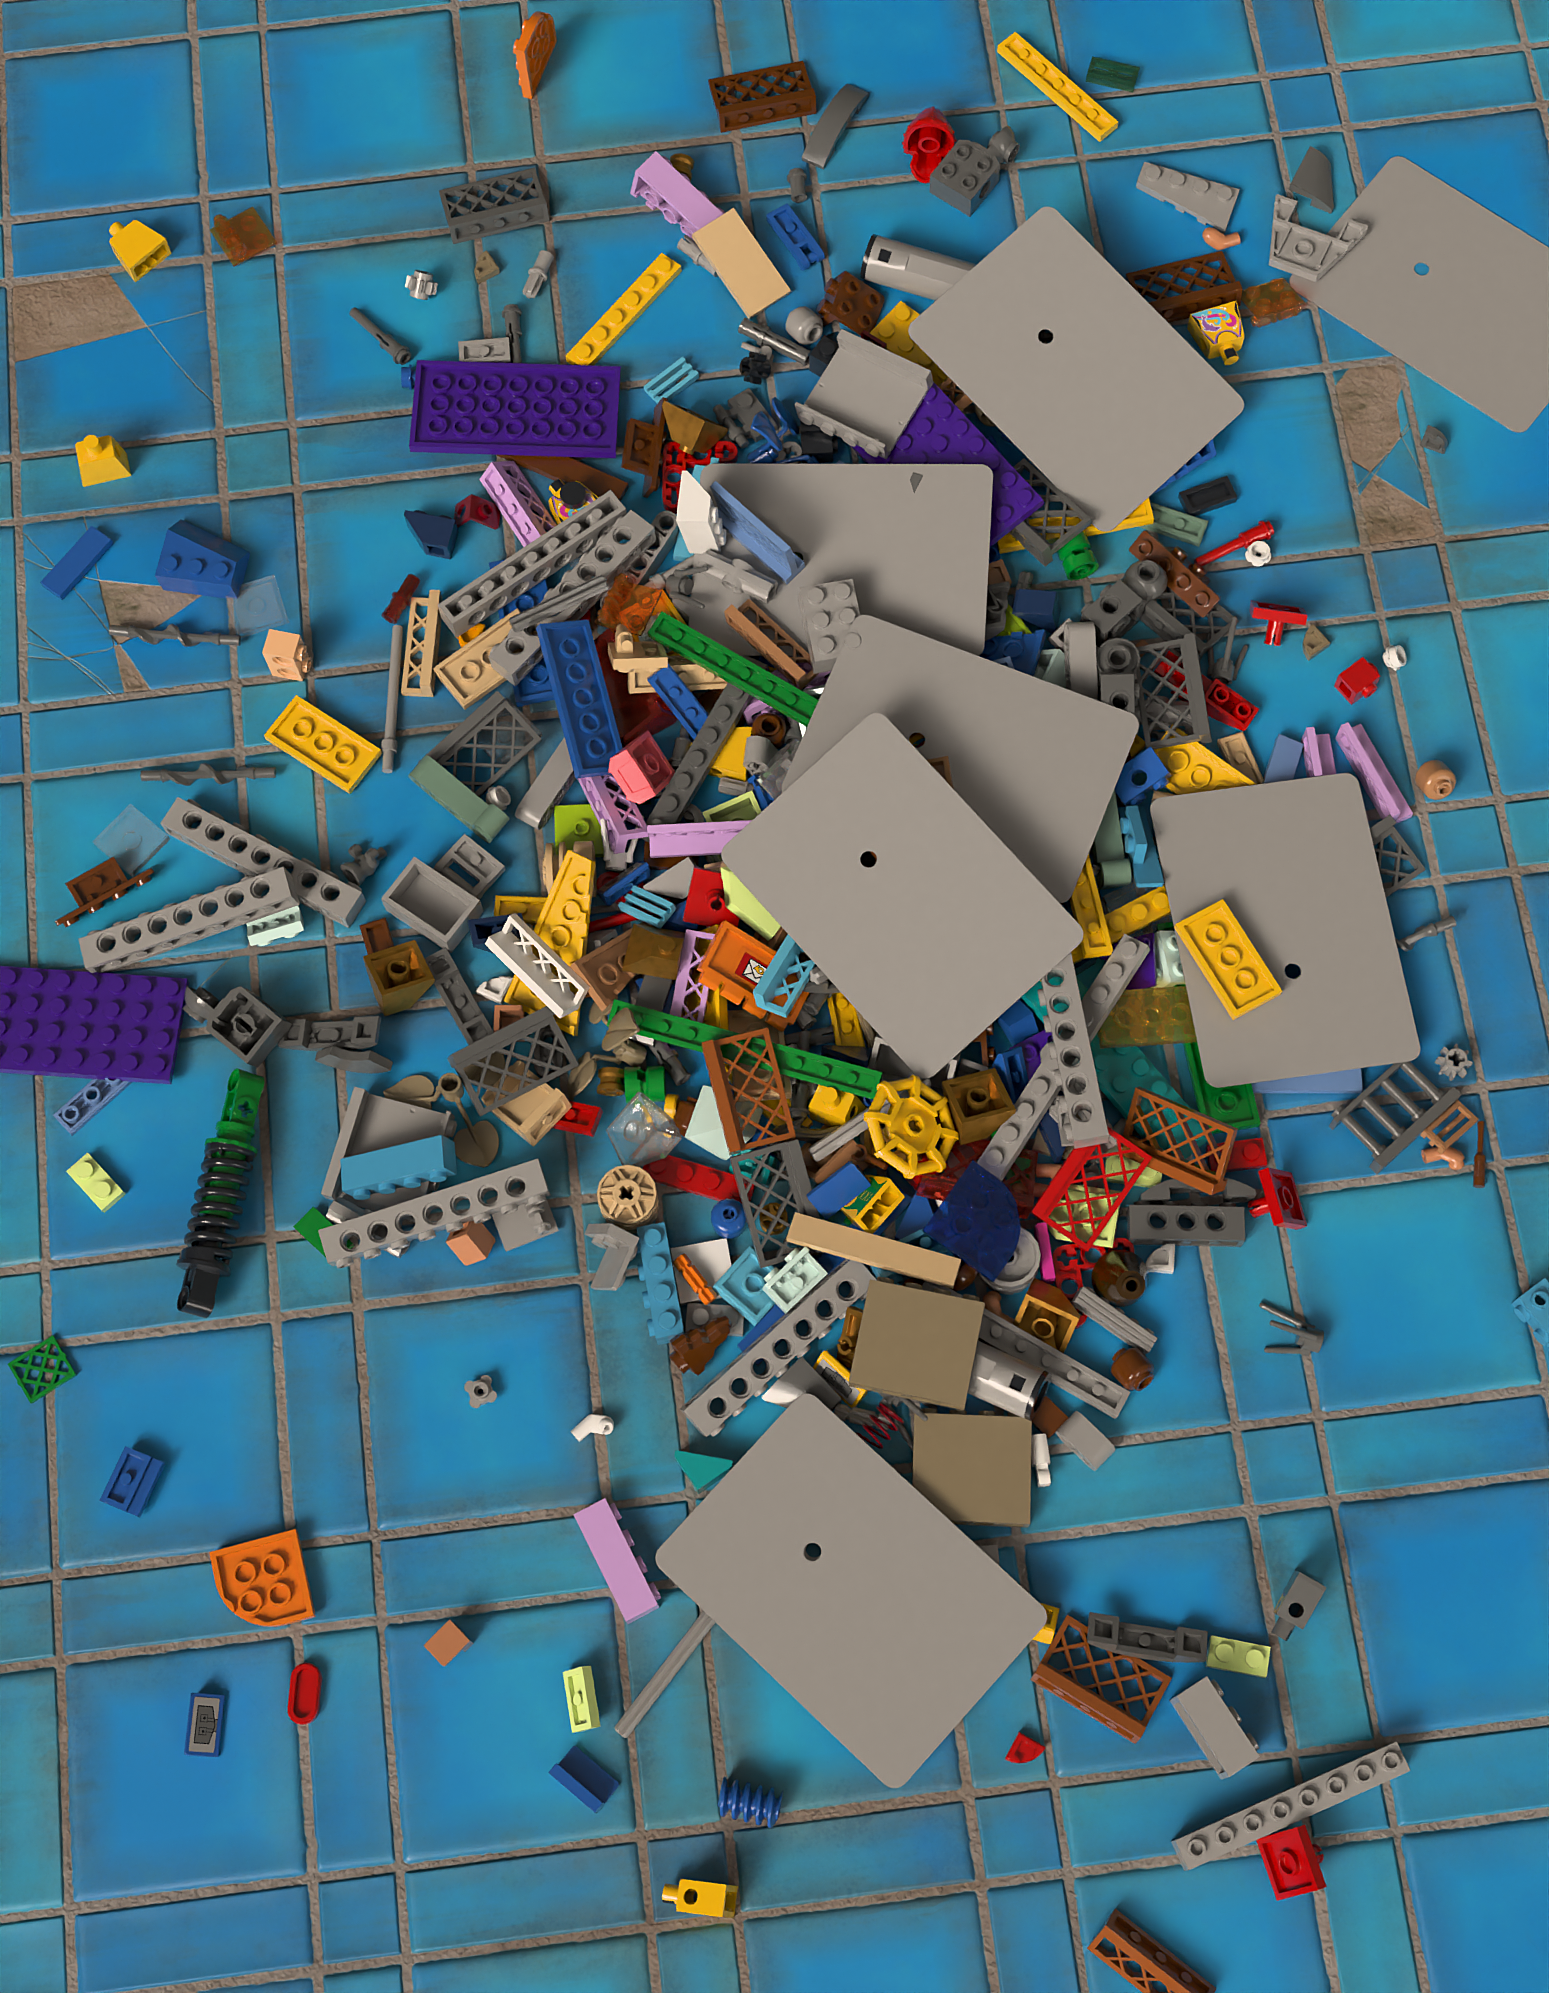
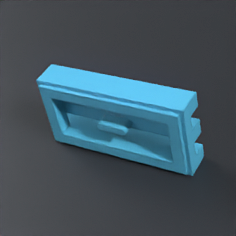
(668, 378)
(654, 899)

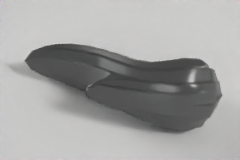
(802, 1134)

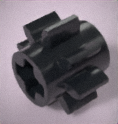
(755, 368)

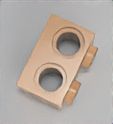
(286, 655)

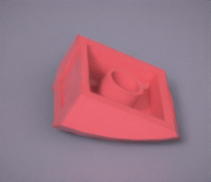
(641, 769)

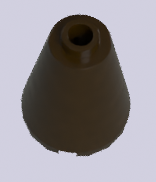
(1120, 1277)

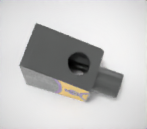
(1298, 1590)

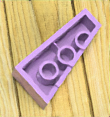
(673, 195)

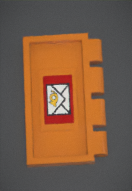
(738, 964)

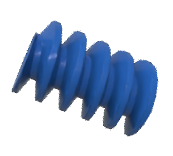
(749, 1803)

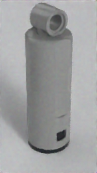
(911, 268)
(1008, 1381)

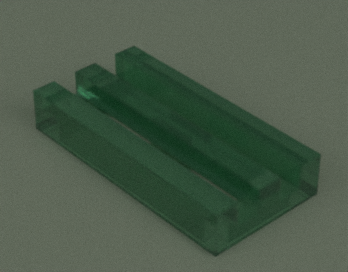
(1111, 77)

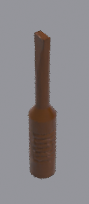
(1479, 1159)

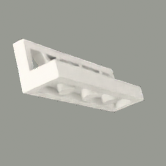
(536, 971)

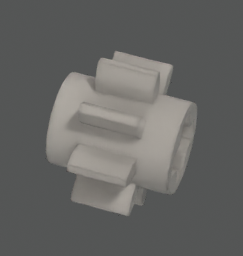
(421, 284)
(1460, 1059)

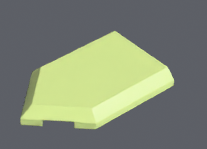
(746, 906)
(1080, 1212)

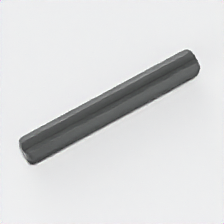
(558, 603)

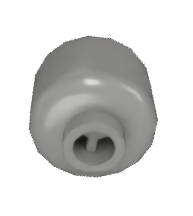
(804, 325)

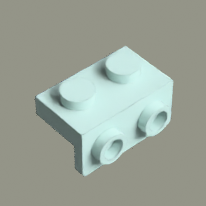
(281, 924)
(1168, 961)
(794, 1279)

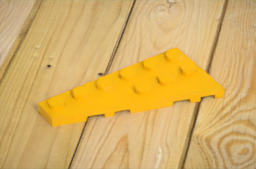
(564, 929)

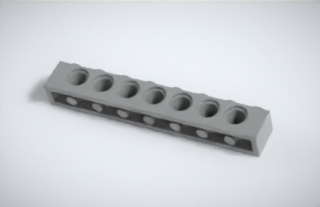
(624, 555)
(530, 565)
(185, 813)
(202, 925)
(1094, 1129)
(335, 1237)
(698, 1407)
(1290, 1806)

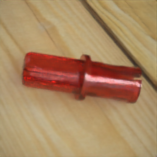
(401, 599)

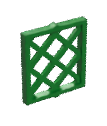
(61, 1357)

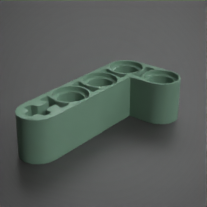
(459, 800)
(1109, 851)

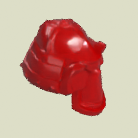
(928, 141)

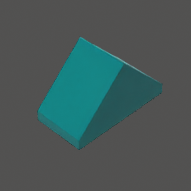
(748, 1166)
(702, 1469)

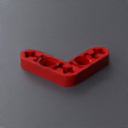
(685, 461)
(1073, 1270)

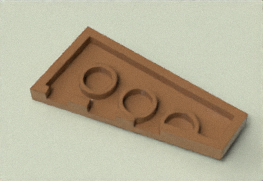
(603, 969)

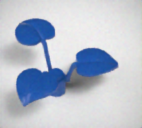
(768, 452)

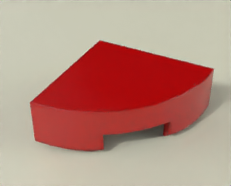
(1024, 1749)

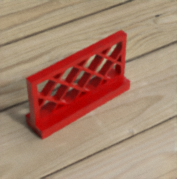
(1065, 1177)

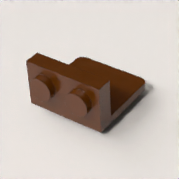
(850, 303)

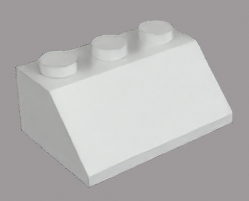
(698, 518)

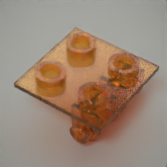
(242, 235)
(1271, 302)
(628, 605)

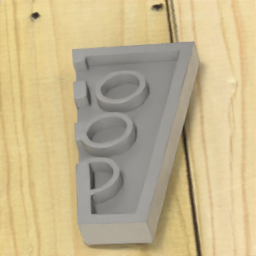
(1199, 197)

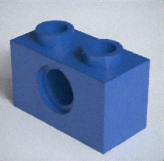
(1156, 773)

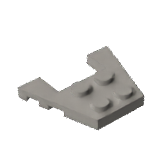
(1306, 250)

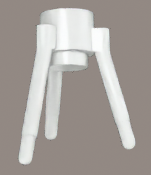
(618, 861)

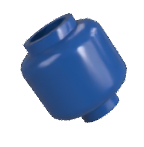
(729, 1227)

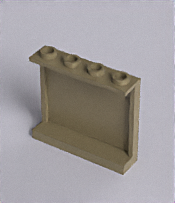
(917, 1343)
(974, 1466)

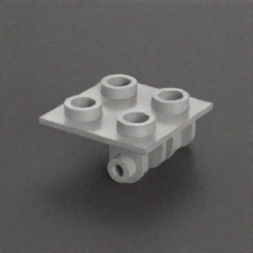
(524, 1224)

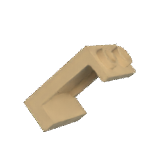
(532, 1112)

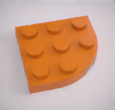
(534, 50)
(265, 1580)

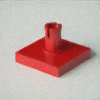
(1276, 617)
(706, 899)
(1279, 1200)
(1292, 1862)

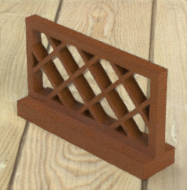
(724, 1097)
(1174, 1164)
(1088, 1701)

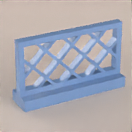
(756, 536)

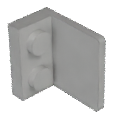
(620, 1250)

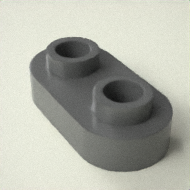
(541, 1053)

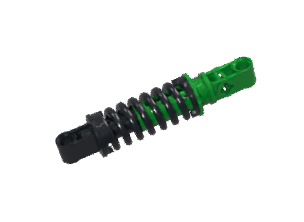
(223, 1170)

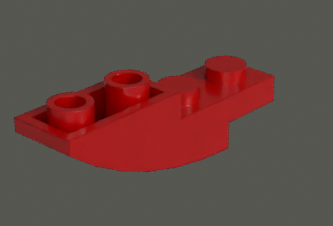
(1221, 701)

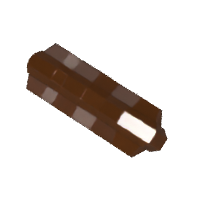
(698, 1345)

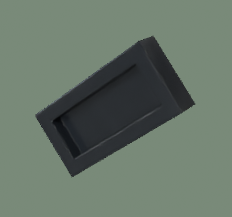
(1207, 496)

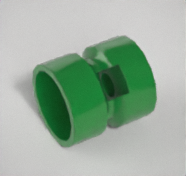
(1078, 558)
(649, 1082)

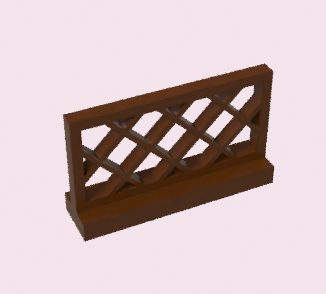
(764, 109)
(1189, 301)

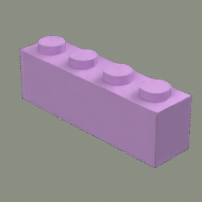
(617, 1561)

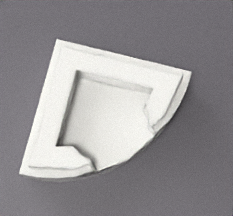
(495, 989)
(1162, 1259)

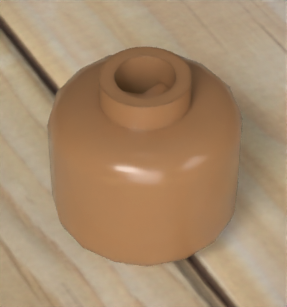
(1435, 779)

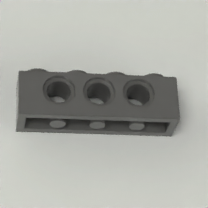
(1143, 1233)

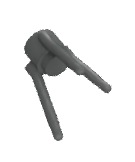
(680, 586)
(1224, 668)
(1306, 1336)
(889, 1400)

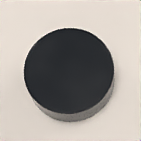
(573, 495)

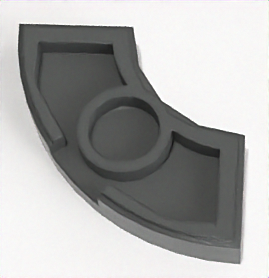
(354, 1061)

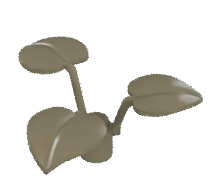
(616, 1038)
(475, 1144)

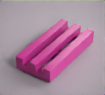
(1046, 1262)

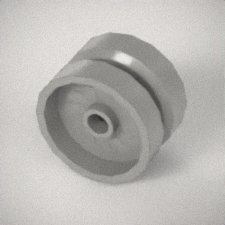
(1021, 1271)

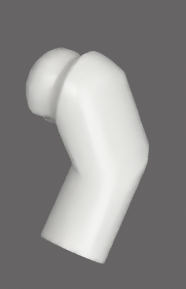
(593, 1424)

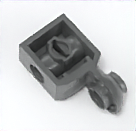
(972, 170)
(1124, 602)
(1119, 682)
(238, 1021)

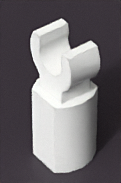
(1040, 1459)

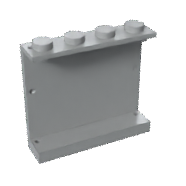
(866, 395)
(377, 1124)

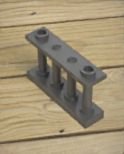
(1401, 1136)

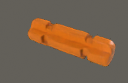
(695, 1279)

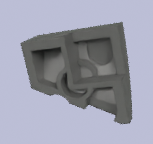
(1315, 180)
(996, 609)
(801, 1380)

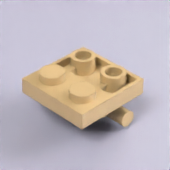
(631, 655)

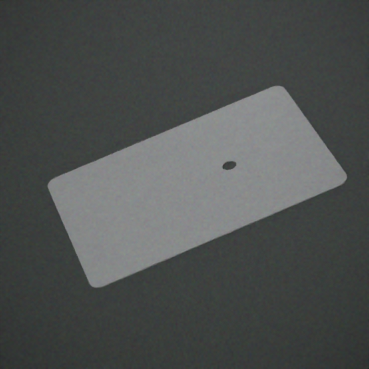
(1469, 321)
(1103, 403)
(909, 553)
(1017, 747)
(1308, 894)
(931, 932)
(893, 1618)

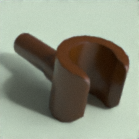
(870, 1158)

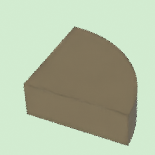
(485, 268)
(1314, 642)

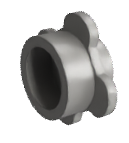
(487, 1396)

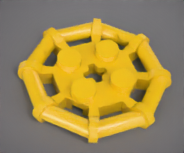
(898, 1130)

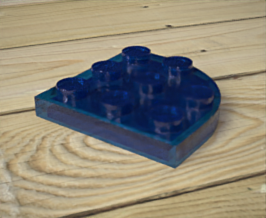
(977, 1222)

